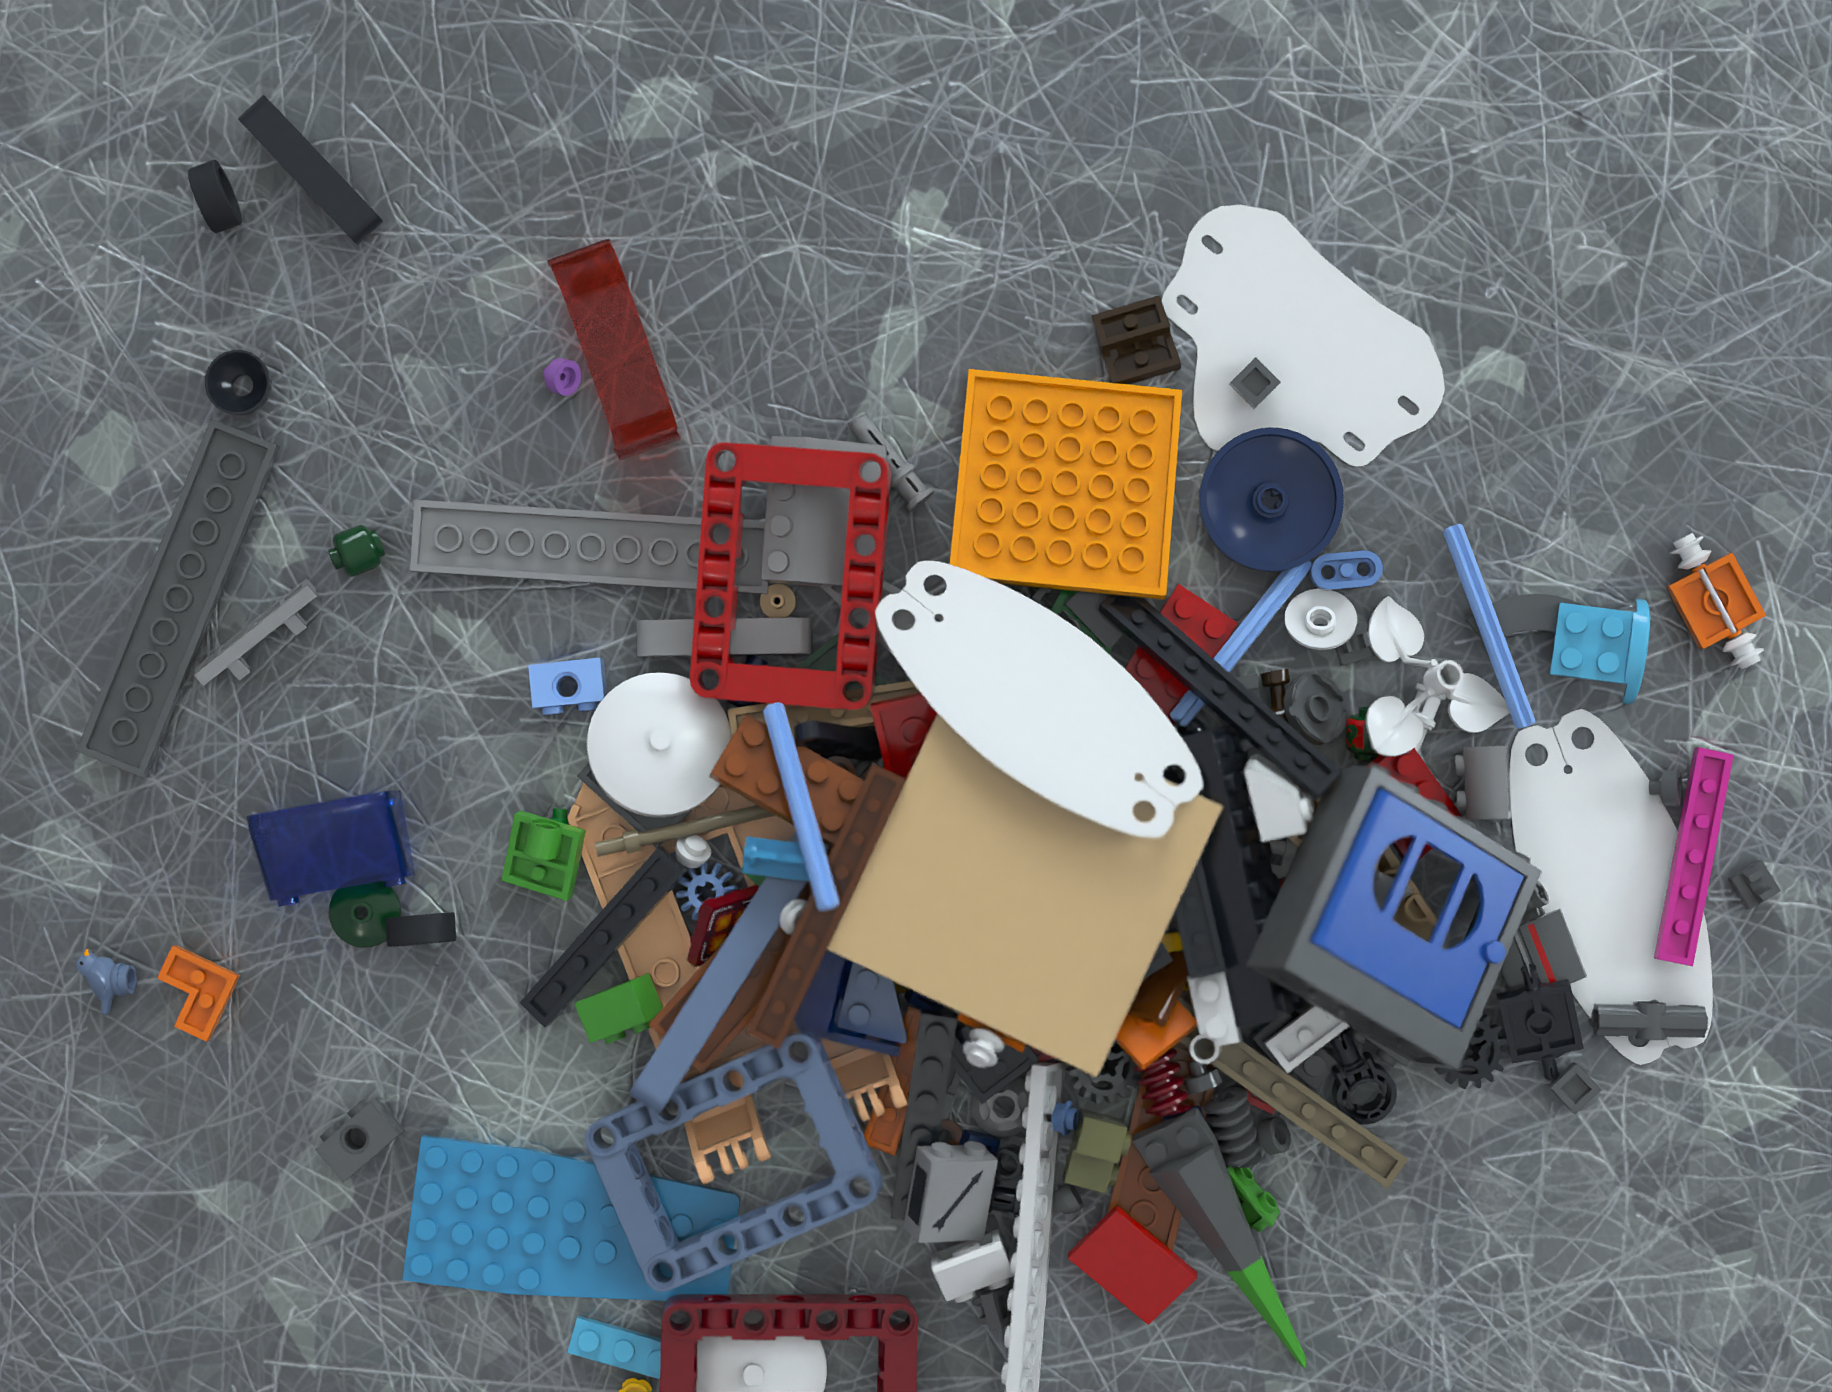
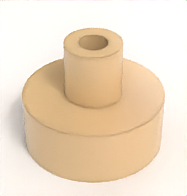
(786, 605)

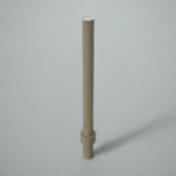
(633, 841)

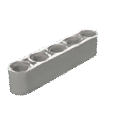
(750, 637)

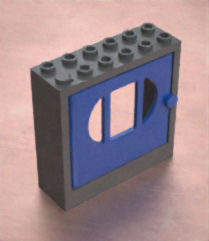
(1352, 958)

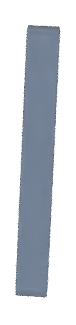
(716, 991)

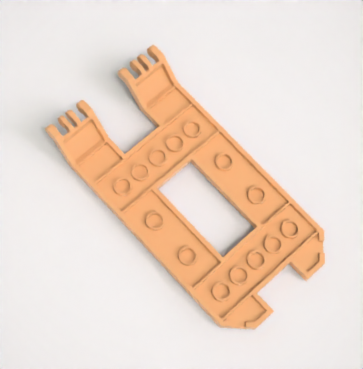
(662, 950)

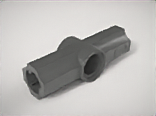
(1649, 1020)

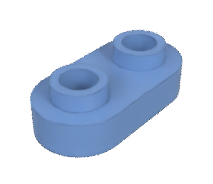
(1345, 570)

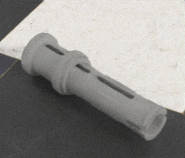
(902, 473)

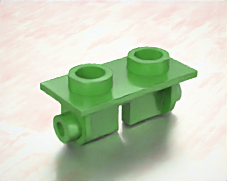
(1258, 1205)

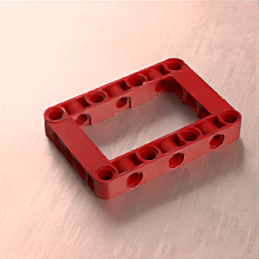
(861, 575)

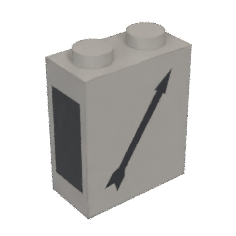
(950, 1192)

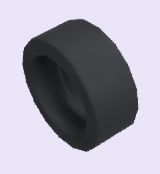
(214, 196)
(420, 929)

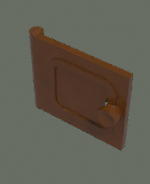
(1160, 991)

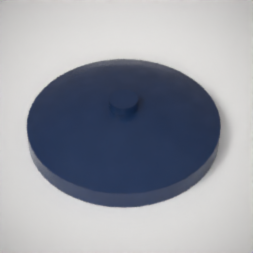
(1271, 499)

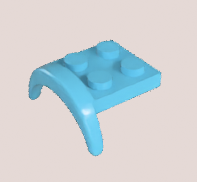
(1602, 645)

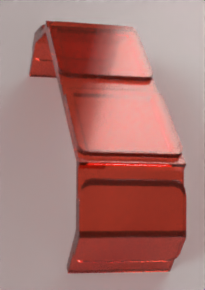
(616, 348)

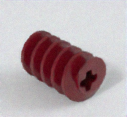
(1163, 1086)

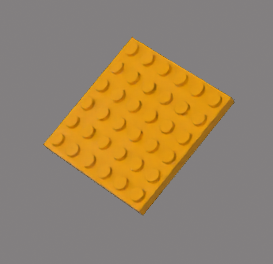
(1067, 483)

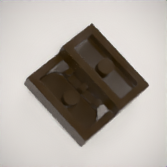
(1136, 341)

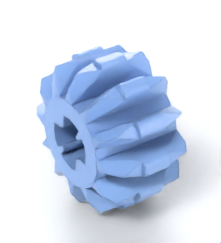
(702, 880)

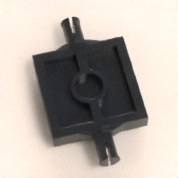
(1540, 1021)

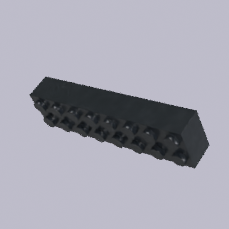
(1238, 875)

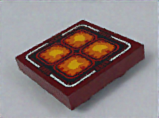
(716, 922)

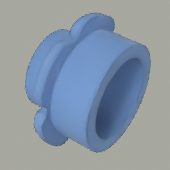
(1065, 1117)

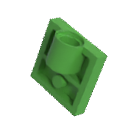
(543, 855)

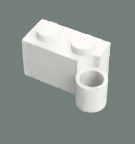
(1213, 1014)

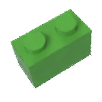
(619, 1009)

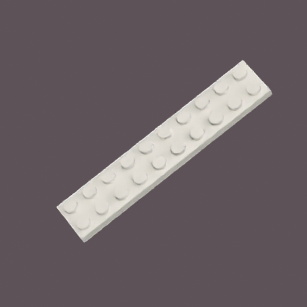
(1033, 1229)

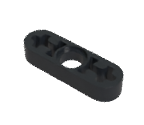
(838, 740)

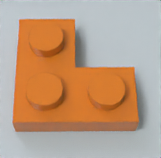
(207, 986)

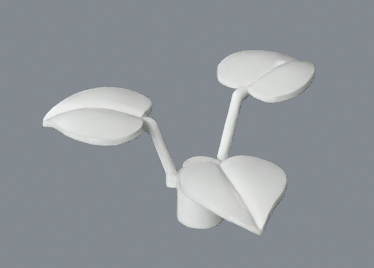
(1389, 723)

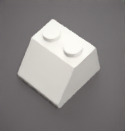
(1277, 800)
(972, 1266)

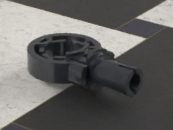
(1357, 1073)

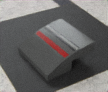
(1548, 946)

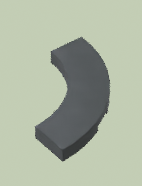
(1525, 613)

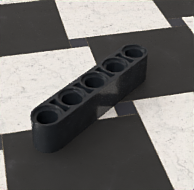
(310, 169)

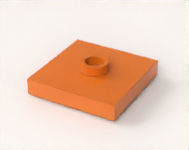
(1147, 1041)

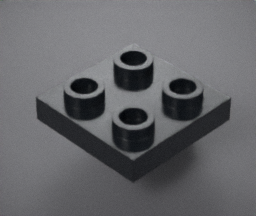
(991, 1079)

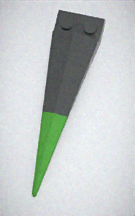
(1195, 1178)

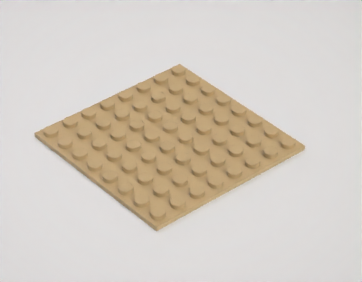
(1017, 901)

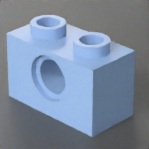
(546, 682)

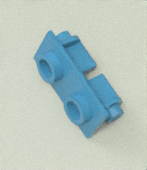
(774, 859)

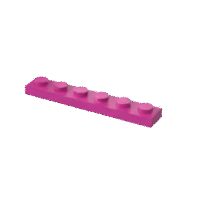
(1693, 856)

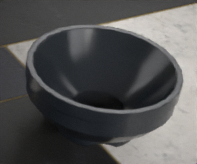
(222, 375)

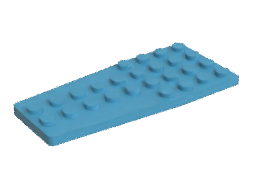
(541, 1224)

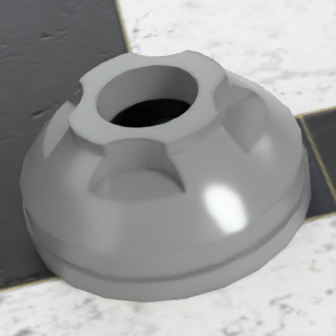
(997, 1125)

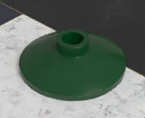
(368, 932)

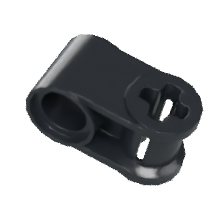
(1006, 1182)

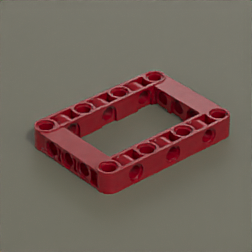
(789, 1317)

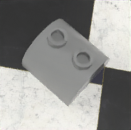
(1485, 782)

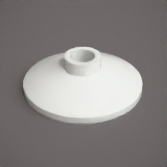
(1323, 608)

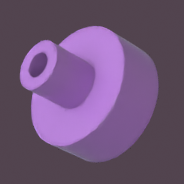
(562, 376)

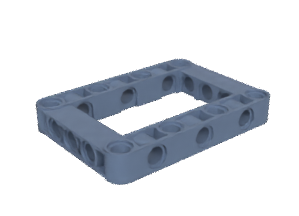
(822, 1202)

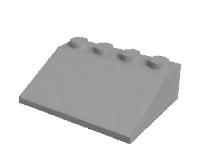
(809, 523)

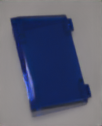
(332, 845)

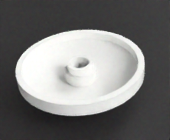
(657, 745)
(760, 1365)

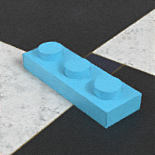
(616, 1346)

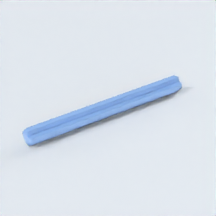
(1489, 626)
(1245, 635)
(801, 807)

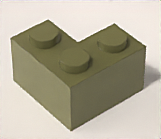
(1094, 1151)

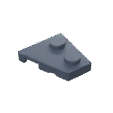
(872, 1006)

